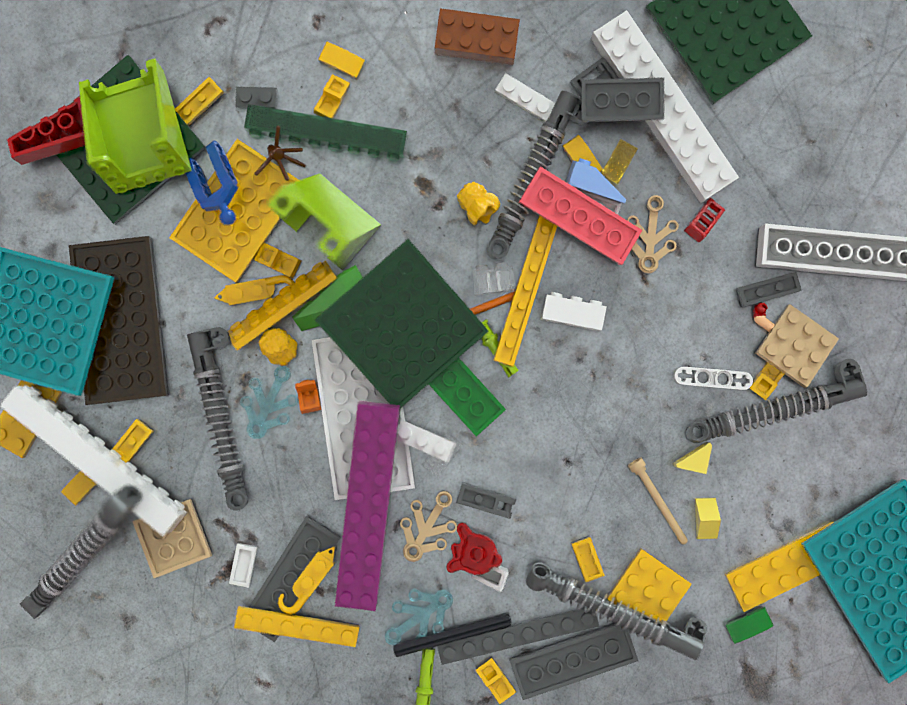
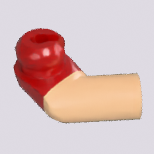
(760, 316)

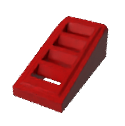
(696, 229)

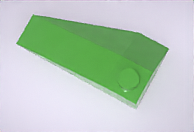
(311, 310)

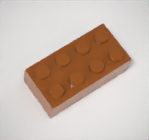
(476, 36)

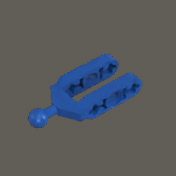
(221, 198)

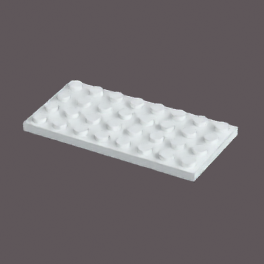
(340, 390)

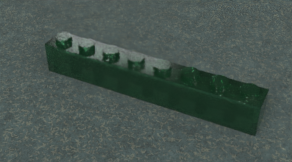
(326, 131)

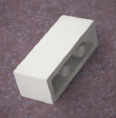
(573, 312)

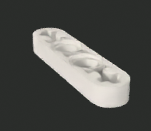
(712, 378)

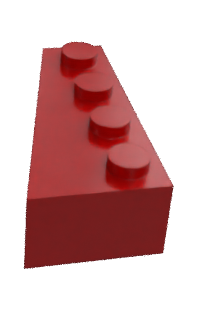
(50, 136)

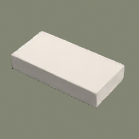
(243, 565)

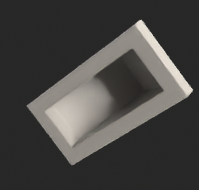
(494, 578)

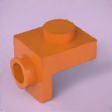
(308, 396)

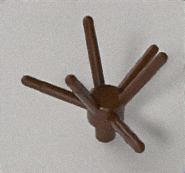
(277, 153)

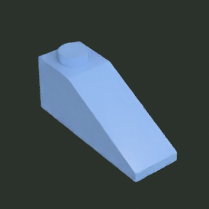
(590, 179)

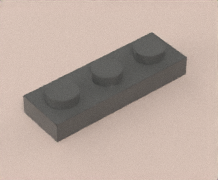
(769, 289)

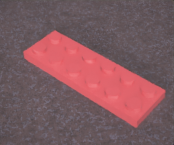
(580, 216)

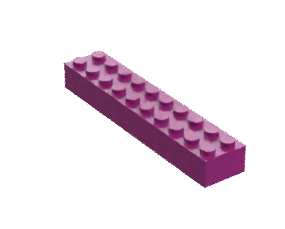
(367, 505)

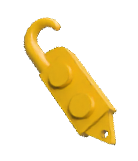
(252, 290)
(309, 580)

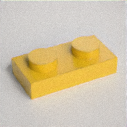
(132, 440)

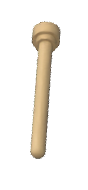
(638, 468)

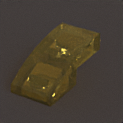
(619, 161)

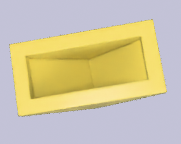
(696, 460)
(707, 518)

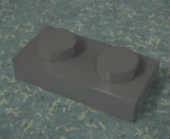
(256, 96)

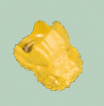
(477, 202)
(278, 346)

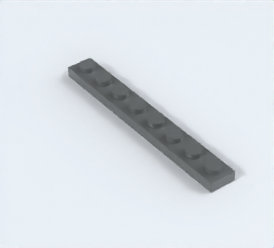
(518, 635)

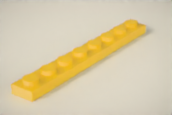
(525, 292)

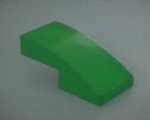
(749, 625)

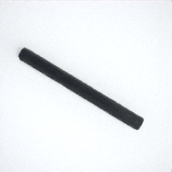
(452, 635)

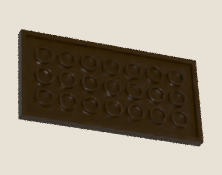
(129, 343)

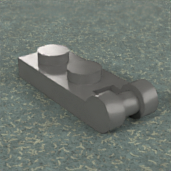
(485, 500)

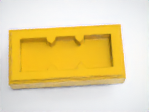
(587, 559)

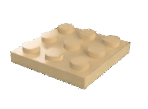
(797, 346)
(176, 549)

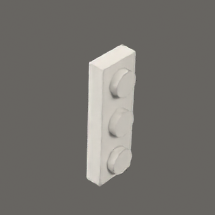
(525, 97)
(425, 441)

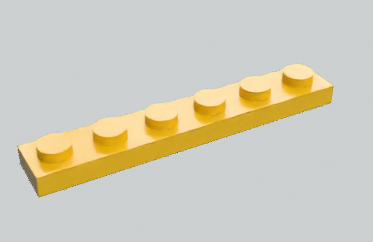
(296, 626)

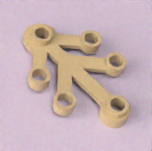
(651, 238)
(426, 529)

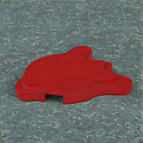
(474, 553)

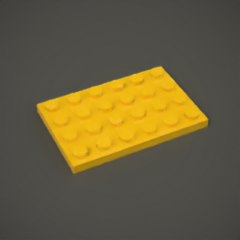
(234, 246)

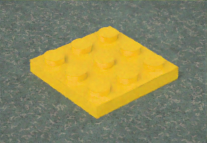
(650, 587)

